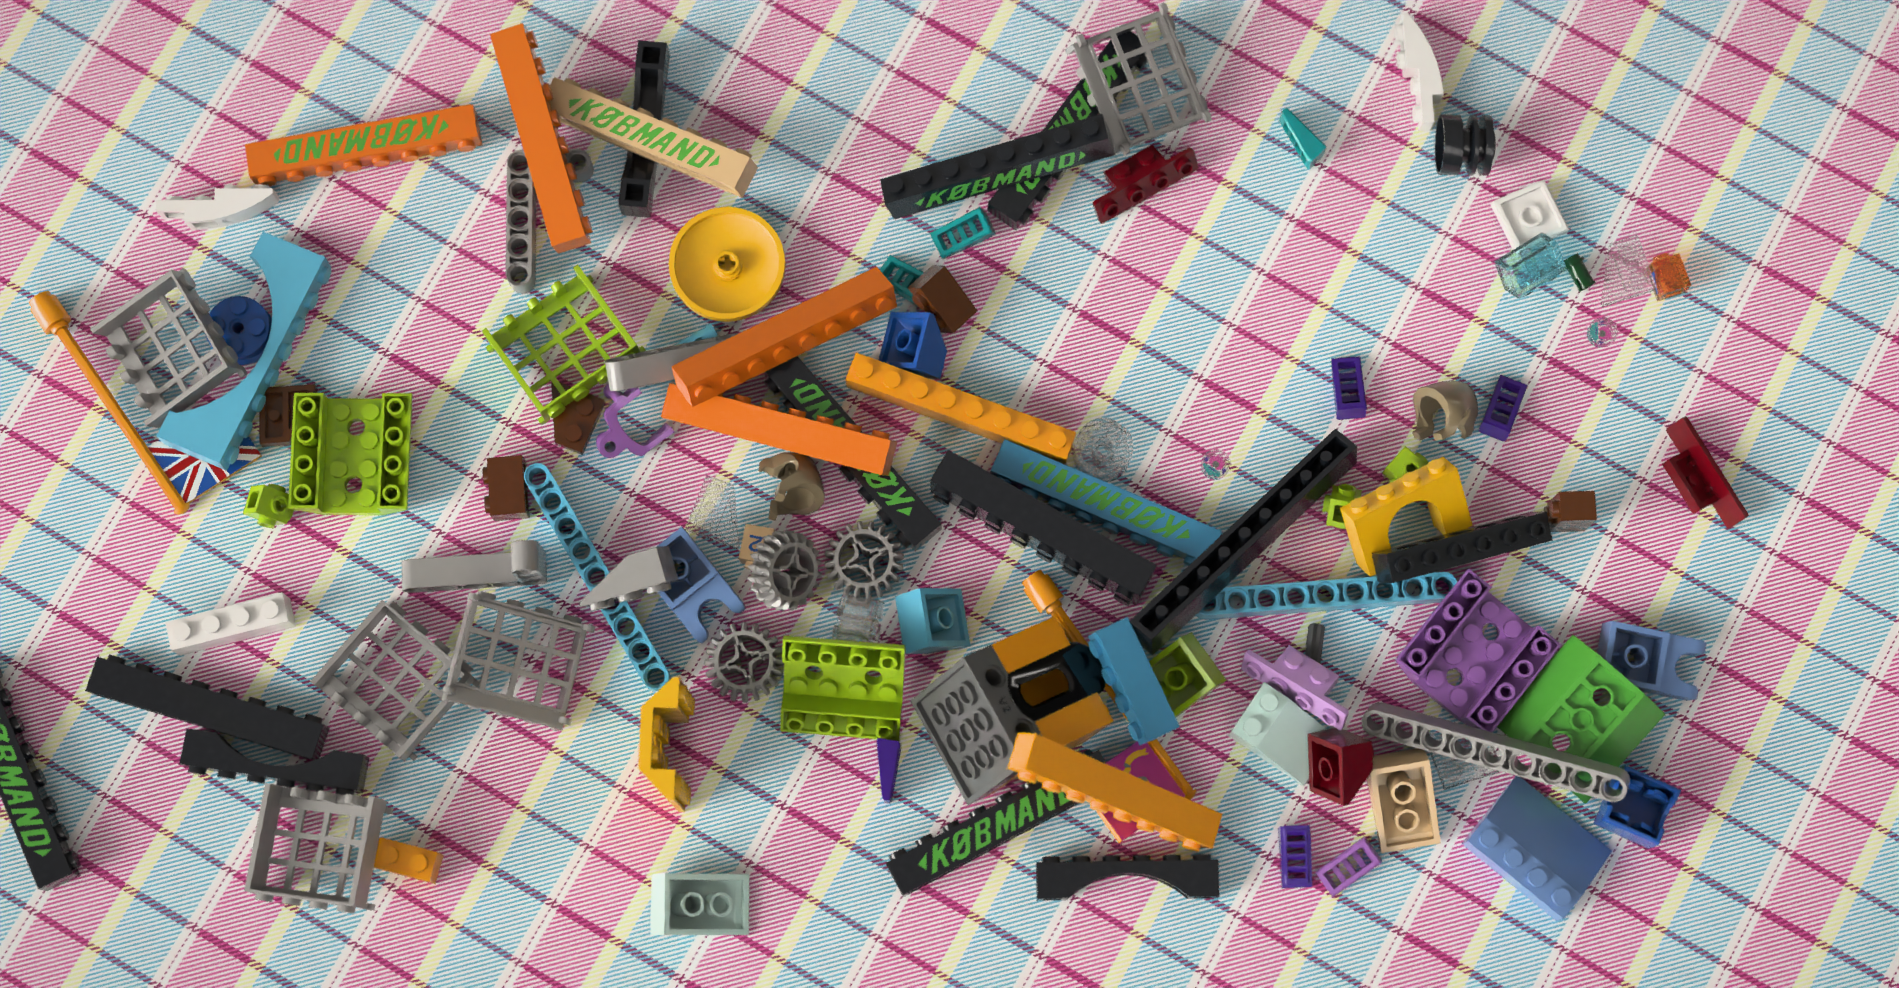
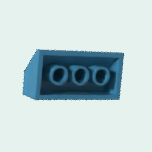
(1133, 681)

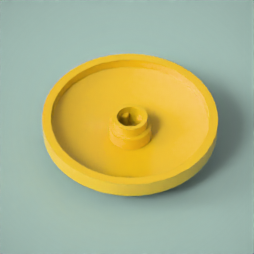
(727, 264)

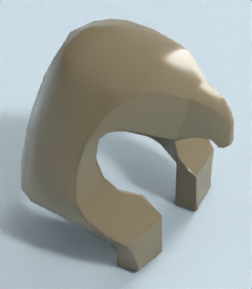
(1457, 402)
(799, 479)

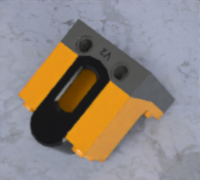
(1009, 688)

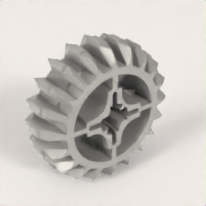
(852, 565)
(785, 588)
(731, 666)

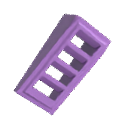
(1355, 875)

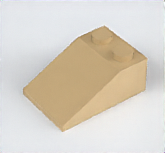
(1403, 800)

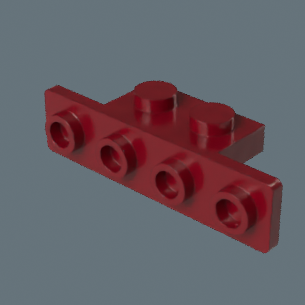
(1141, 178)
(1700, 477)

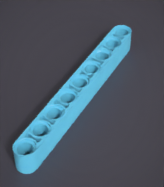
(590, 565)
(1337, 589)

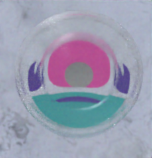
(1602, 332)
(1215, 464)

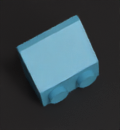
(932, 620)

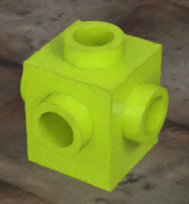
(1403, 463)
(1339, 497)
(268, 505)

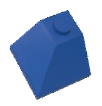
(914, 344)

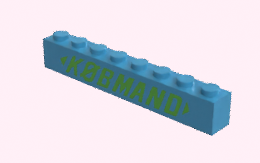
(1103, 503)

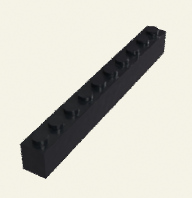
(1244, 541)

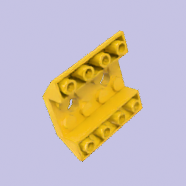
(668, 705)

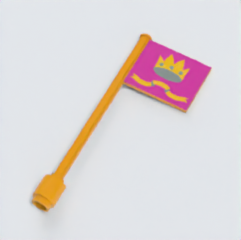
(1143, 761)

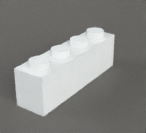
(230, 624)

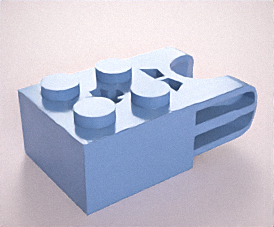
(696, 586)
(1654, 657)

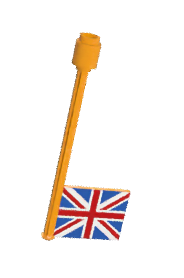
(177, 473)

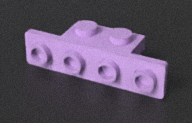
(1300, 681)

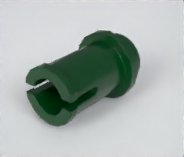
(1579, 272)

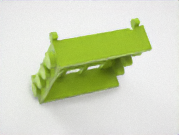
(539, 313)

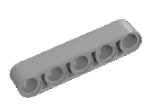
(653, 365)

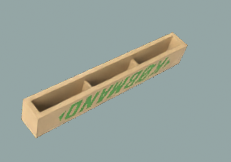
(653, 138)

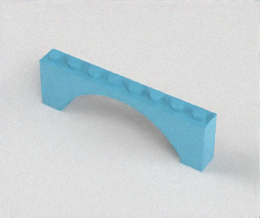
(218, 428)

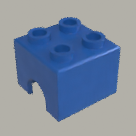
(1641, 811)

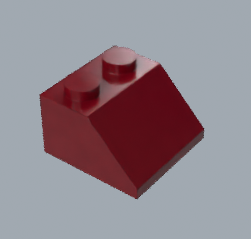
(1338, 764)

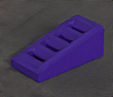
(1352, 405)
(1498, 425)
(888, 760)
(1283, 832)

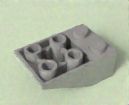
(636, 573)

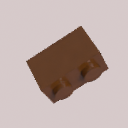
(942, 296)
(506, 488)
(1571, 511)

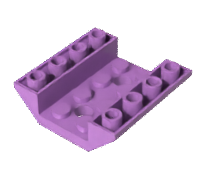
(1490, 670)

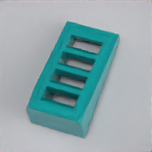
(1305, 142)
(969, 218)
(913, 274)

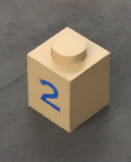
(752, 536)

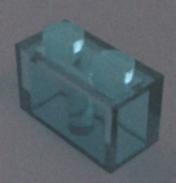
(1530, 265)

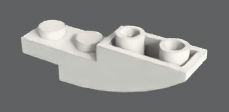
(1419, 61)
(229, 206)

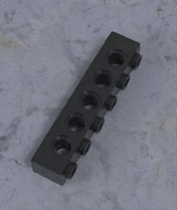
(1461, 547)

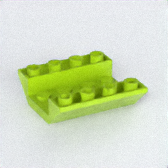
(329, 456)
(842, 695)

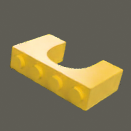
(1370, 516)

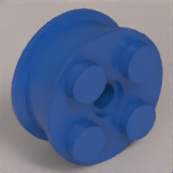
(247, 315)

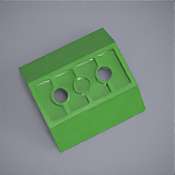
(1564, 703)

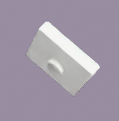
(1529, 214)

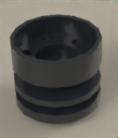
(1470, 145)

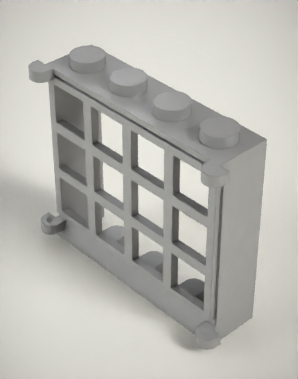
(1103, 97)
(138, 373)
(506, 704)
(366, 714)
(329, 803)

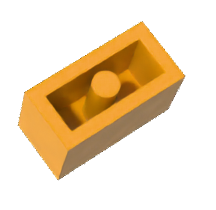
(408, 860)

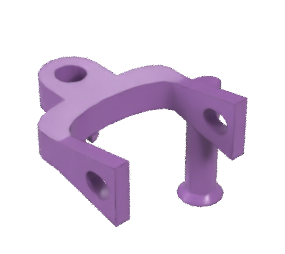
(617, 435)

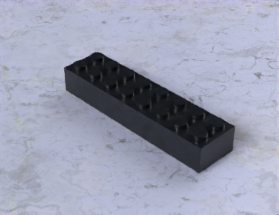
(1041, 528)

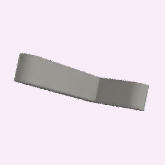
(527, 208)
(520, 567)

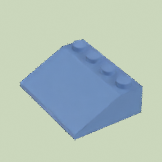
(1537, 848)

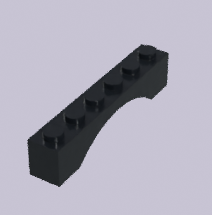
(649, 94)
(213, 752)
(1190, 878)

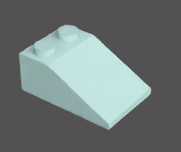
(1277, 732)
(699, 904)

